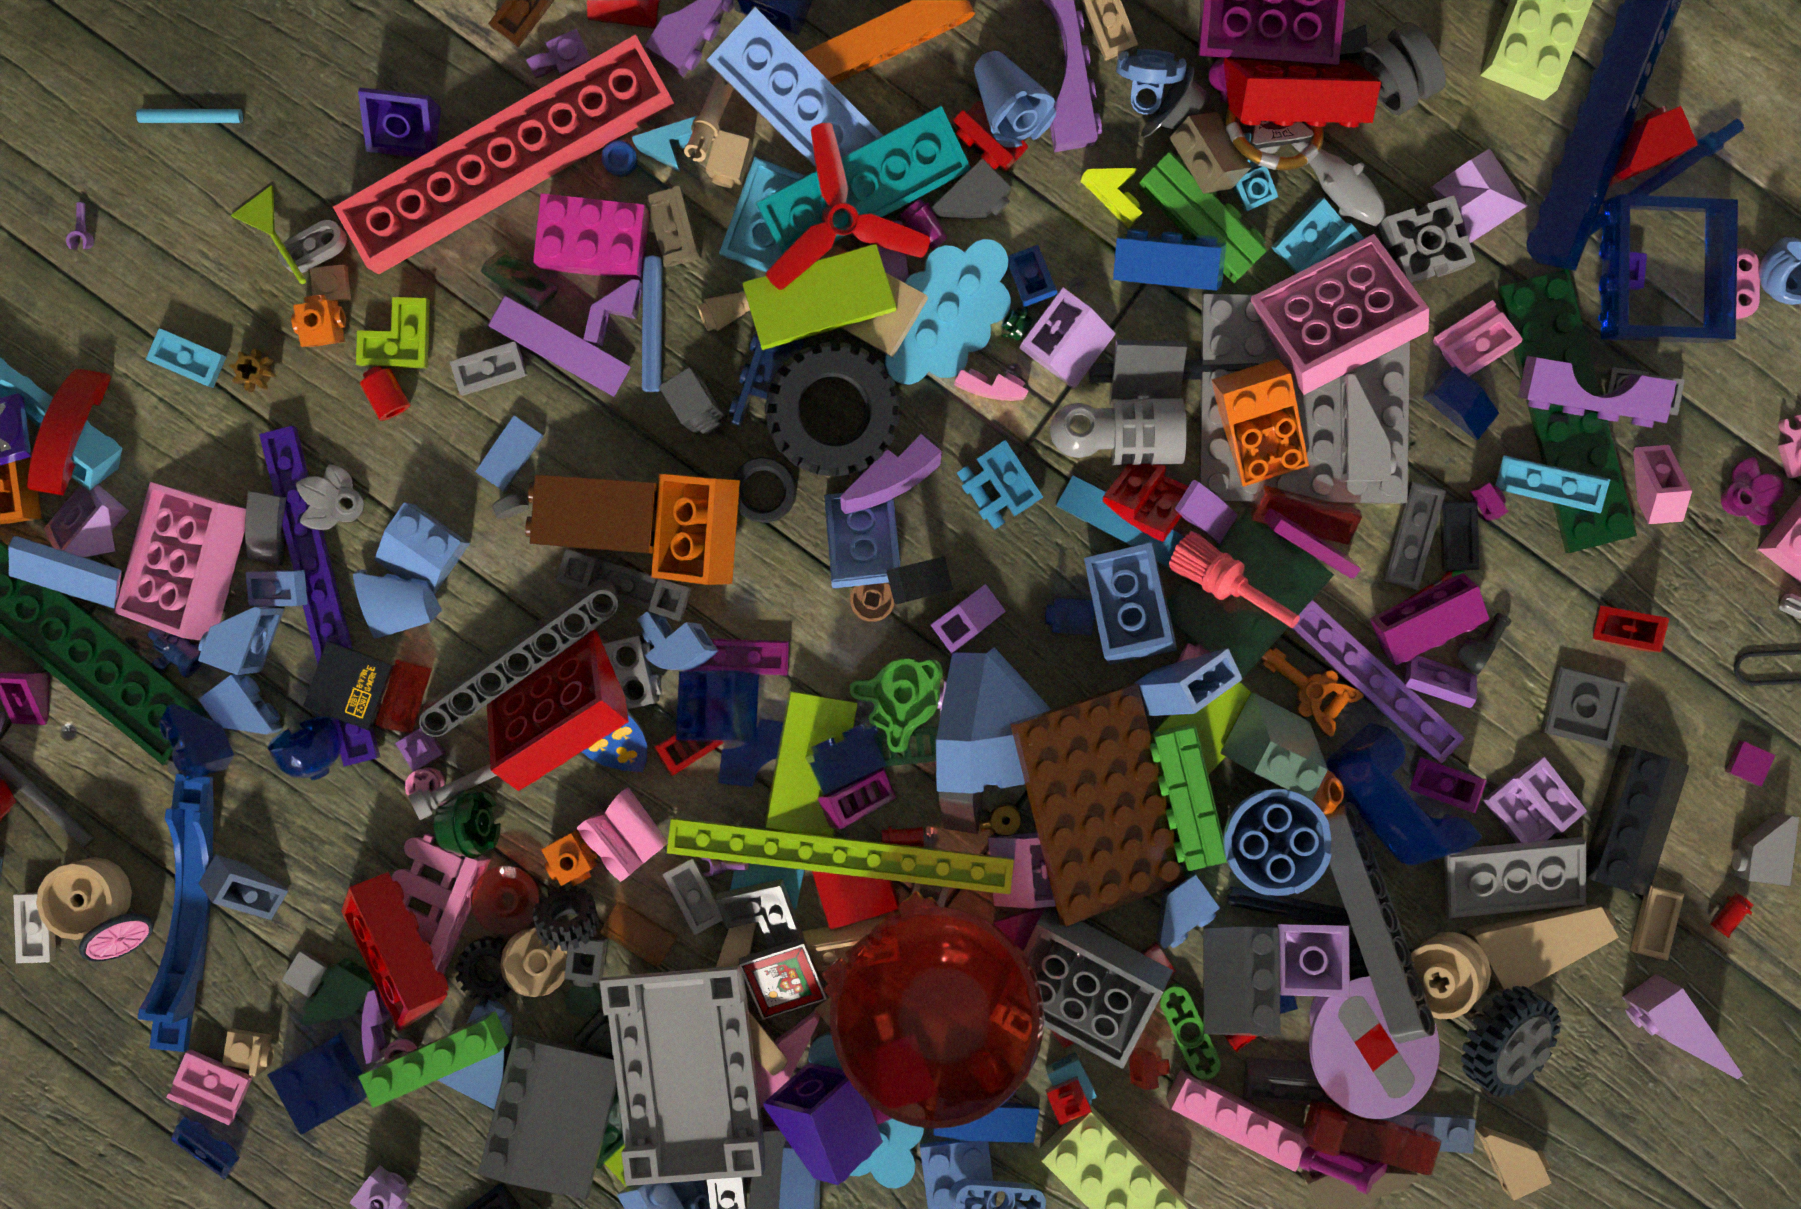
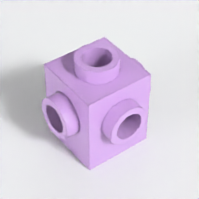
(382, 1191)

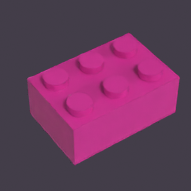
(591, 236)

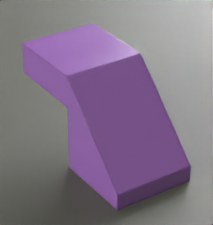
(622, 302)

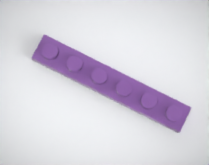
(1377, 682)

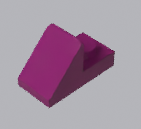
(1448, 785)

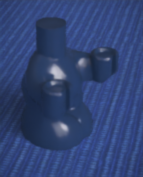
(176, 651)

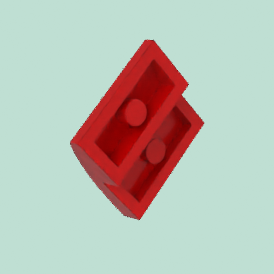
(1146, 499)
(854, 898)

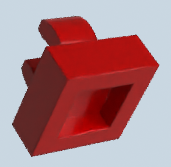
(1068, 1100)

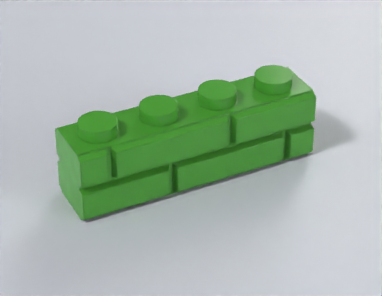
(1198, 214)
(1190, 797)

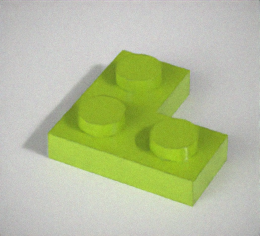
(405, 343)

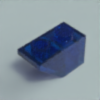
(196, 742)

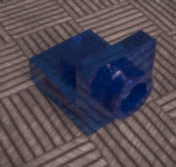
(1070, 616)

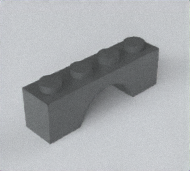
(693, 403)

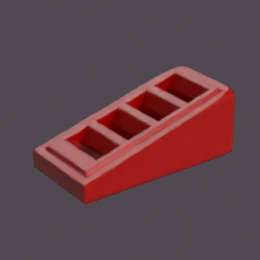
(669, 763)

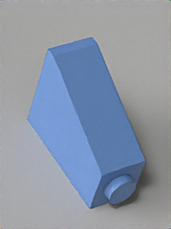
(1188, 684)
(483, 1079)

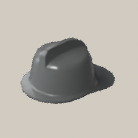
(1181, 101)

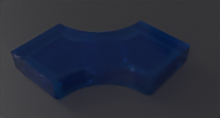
(742, 763)

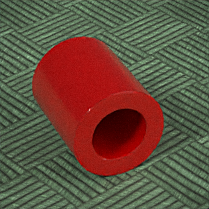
(384, 393)

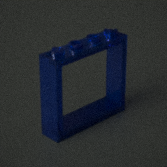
(1720, 269)

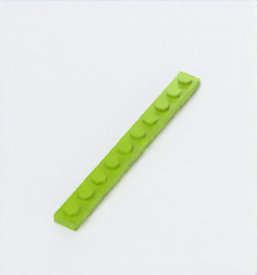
(840, 855)

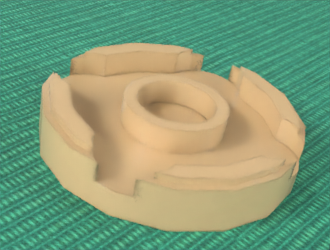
(531, 966)

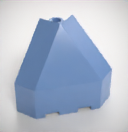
(974, 725)

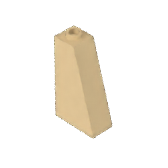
(1542, 943)

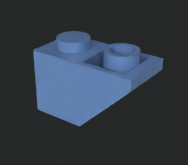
(239, 706)
(1183, 909)

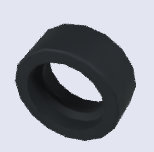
(789, 485)

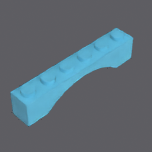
(94, 454)

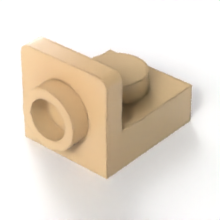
(248, 1051)

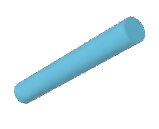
(189, 115)

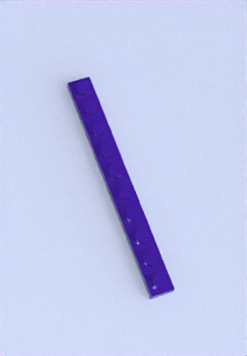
(310, 553)

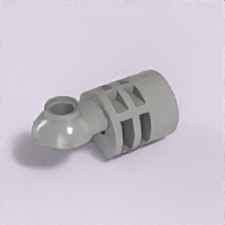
(1133, 429)

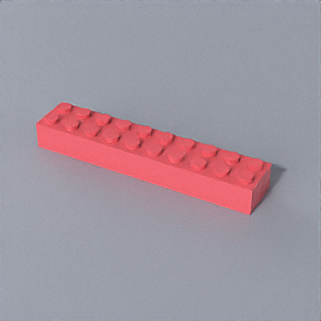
(504, 155)

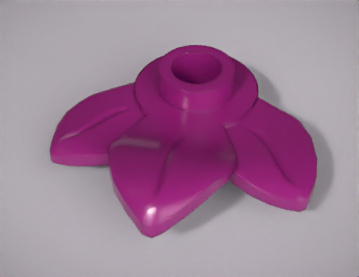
(1756, 492)

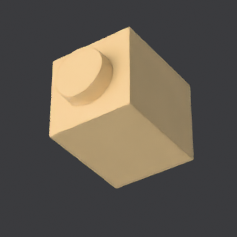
(729, 159)

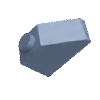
(242, 887)

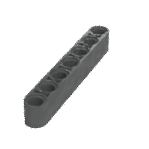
(512, 672)
(1377, 928)

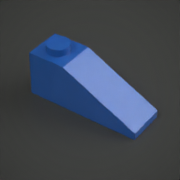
(1006, 1124)

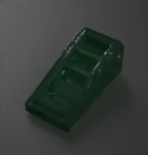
(908, 758)

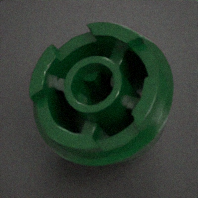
(467, 824)

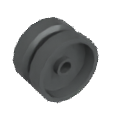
(1405, 66)

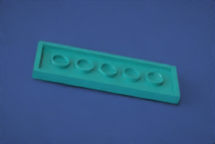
(878, 178)

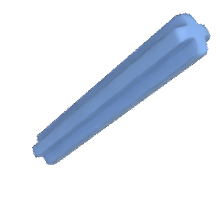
(652, 324)

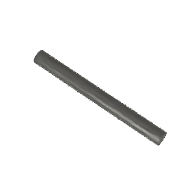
(44, 802)

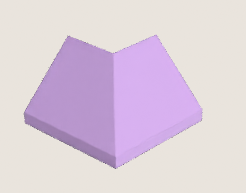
(1482, 194)
(86, 523)
(1314, 960)

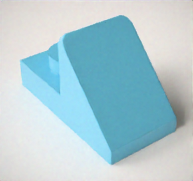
(660, 142)

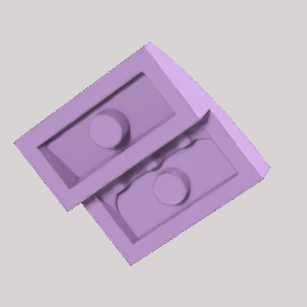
(1535, 803)

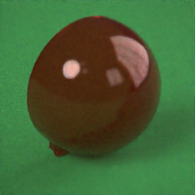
(935, 1015)

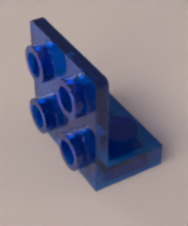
(846, 760)

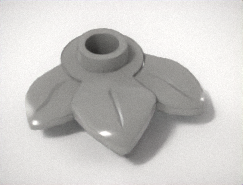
(324, 499)

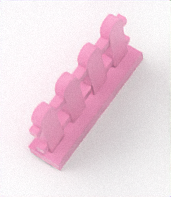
(454, 902)

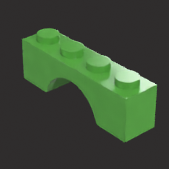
(434, 1060)

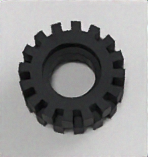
(570, 931)
(468, 974)

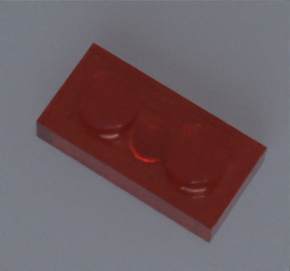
(403, 696)

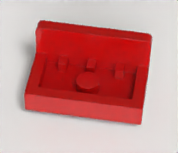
(975, 128)

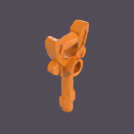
(1313, 691)

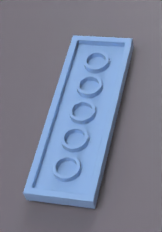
(787, 87)

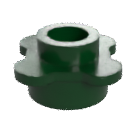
(1016, 324)

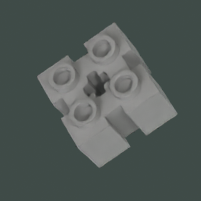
(1434, 223)

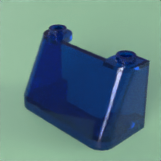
(1367, 780)

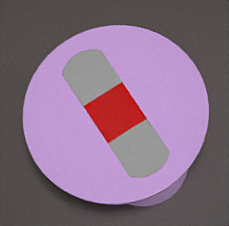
(1361, 1061)

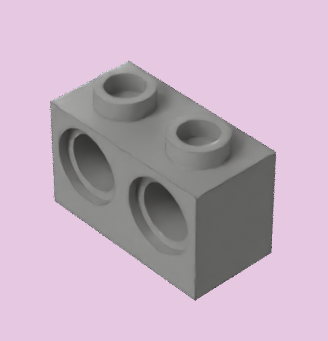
(638, 671)

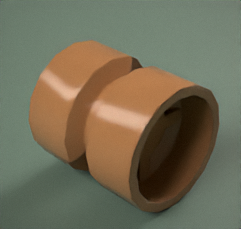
(872, 601)

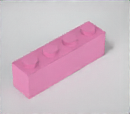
(1237, 1119)

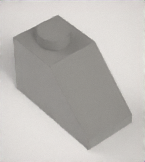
(1768, 851)

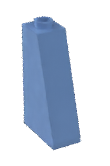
(797, 1185)

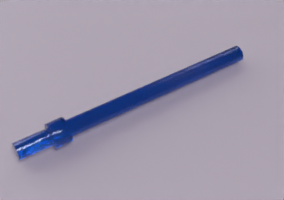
(1707, 146)

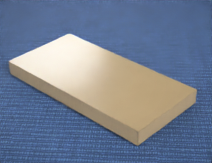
(888, 330)

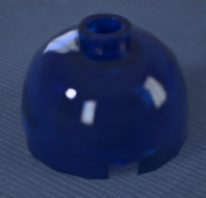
(307, 750)

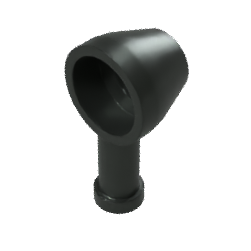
(1476, 652)

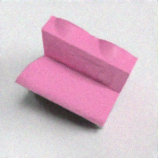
(623, 835)

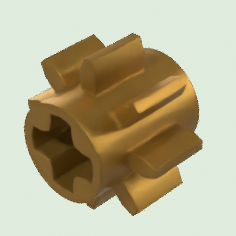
(242, 368)

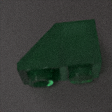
(341, 994)

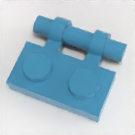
(1009, 479)

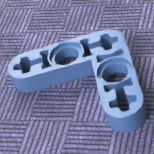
(986, 1189)

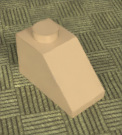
(1514, 1162)

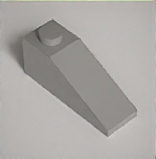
(1364, 444)

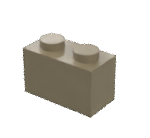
(1209, 152)

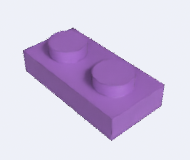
(1441, 681)

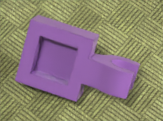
(564, 54)

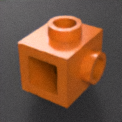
(318, 321)
(558, 860)

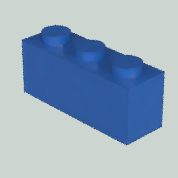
(1169, 260)

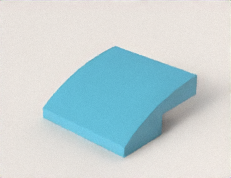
(1315, 237)

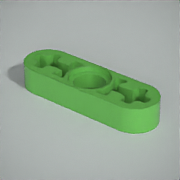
(1191, 1057)

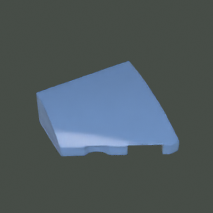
(394, 603)

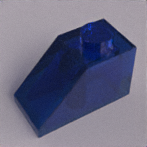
(1462, 402)

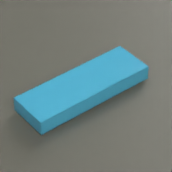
(1552, 484)

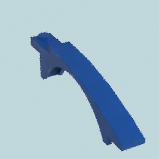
(174, 988)

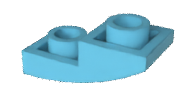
(1255, 186)

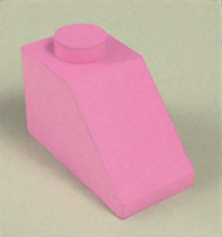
(1660, 484)

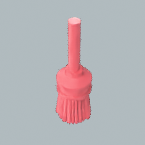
(1222, 575)

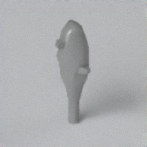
(1347, 187)

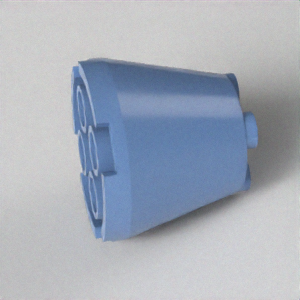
(1293, 856)

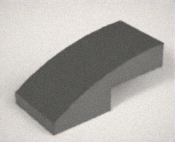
(263, 527)

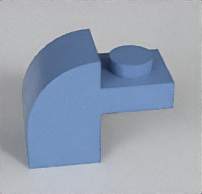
(677, 649)

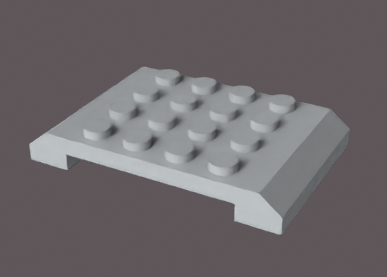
(685, 1075)

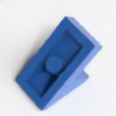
(1031, 276)

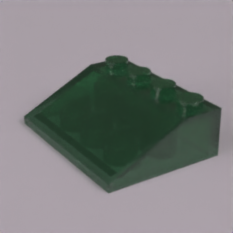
(1235, 623)

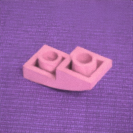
(1003, 388)

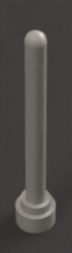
(427, 801)

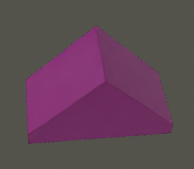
(25, 696)

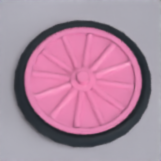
(116, 937)

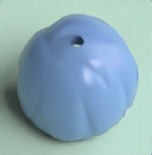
(1782, 271)

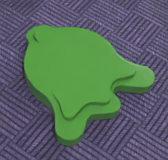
(903, 697)

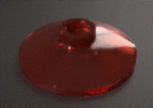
(489, 905)

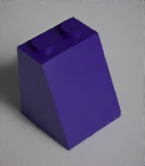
(825, 1122)

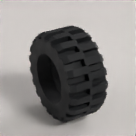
(877, 394)

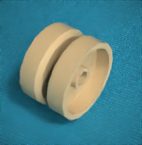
(82, 896)
(1451, 973)

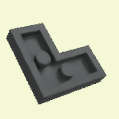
(764, 904)

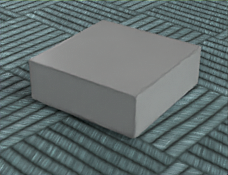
(305, 973)

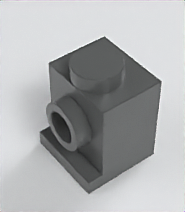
(580, 972)

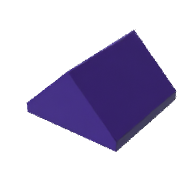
(399, 122)

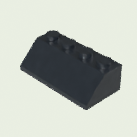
(1635, 820)

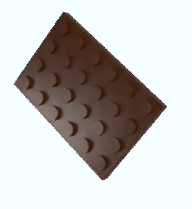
(1097, 803)

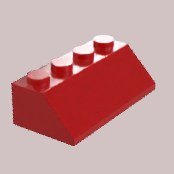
(1300, 92)
(394, 950)

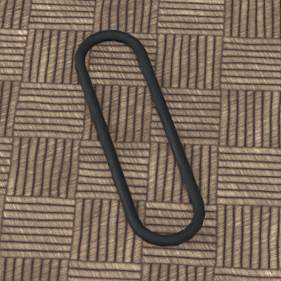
(1764, 682)

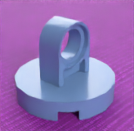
(1150, 70)

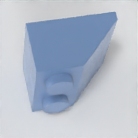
(420, 547)
(241, 641)

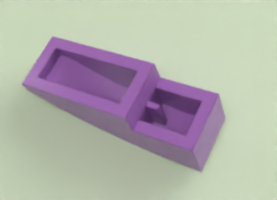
(892, 476)

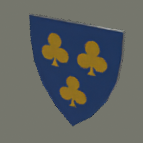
(621, 749)

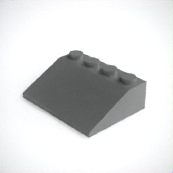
(1094, 986)
(550, 1117)

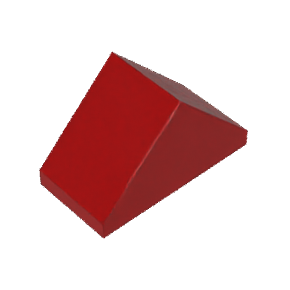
(1631, 629)

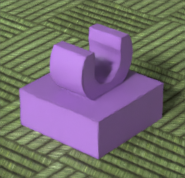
(419, 749)

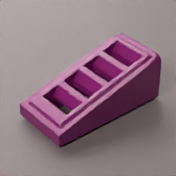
(838, 809)

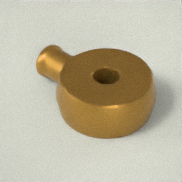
(995, 820)

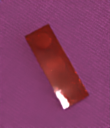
(1315, 515)

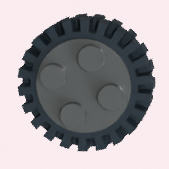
(1510, 1040)

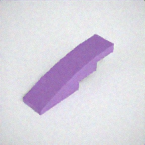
(559, 346)

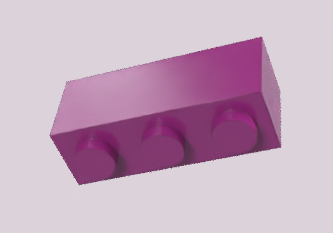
(1430, 619)

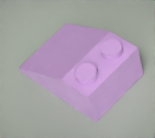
(1671, 1014)

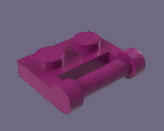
(1346, 1167)

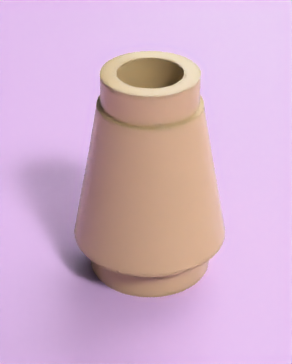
(722, 310)

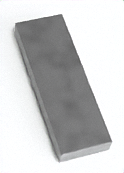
(1414, 535)

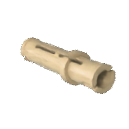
(706, 127)

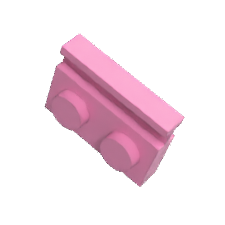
(1478, 339)
(209, 1087)

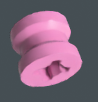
(427, 775)

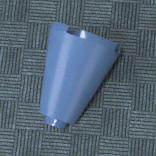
(1012, 100)

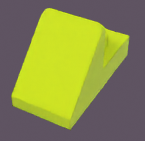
(1106, 187)

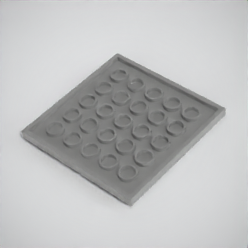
(1237, 336)

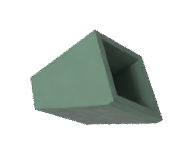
(1277, 746)

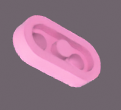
(1748, 283)

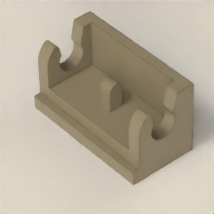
(673, 227)

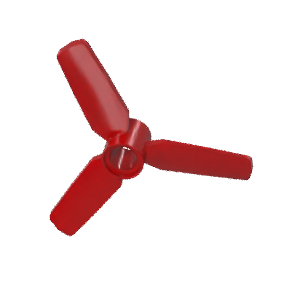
(820, 237)

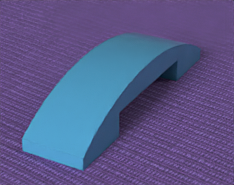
(1087, 504)

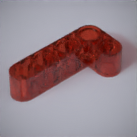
(1336, 1130)

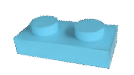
(186, 358)

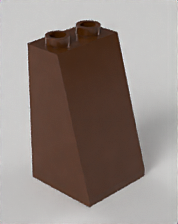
(592, 513)

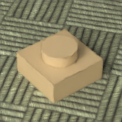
(331, 282)

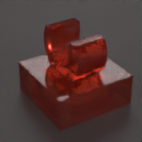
(1146, 1068)

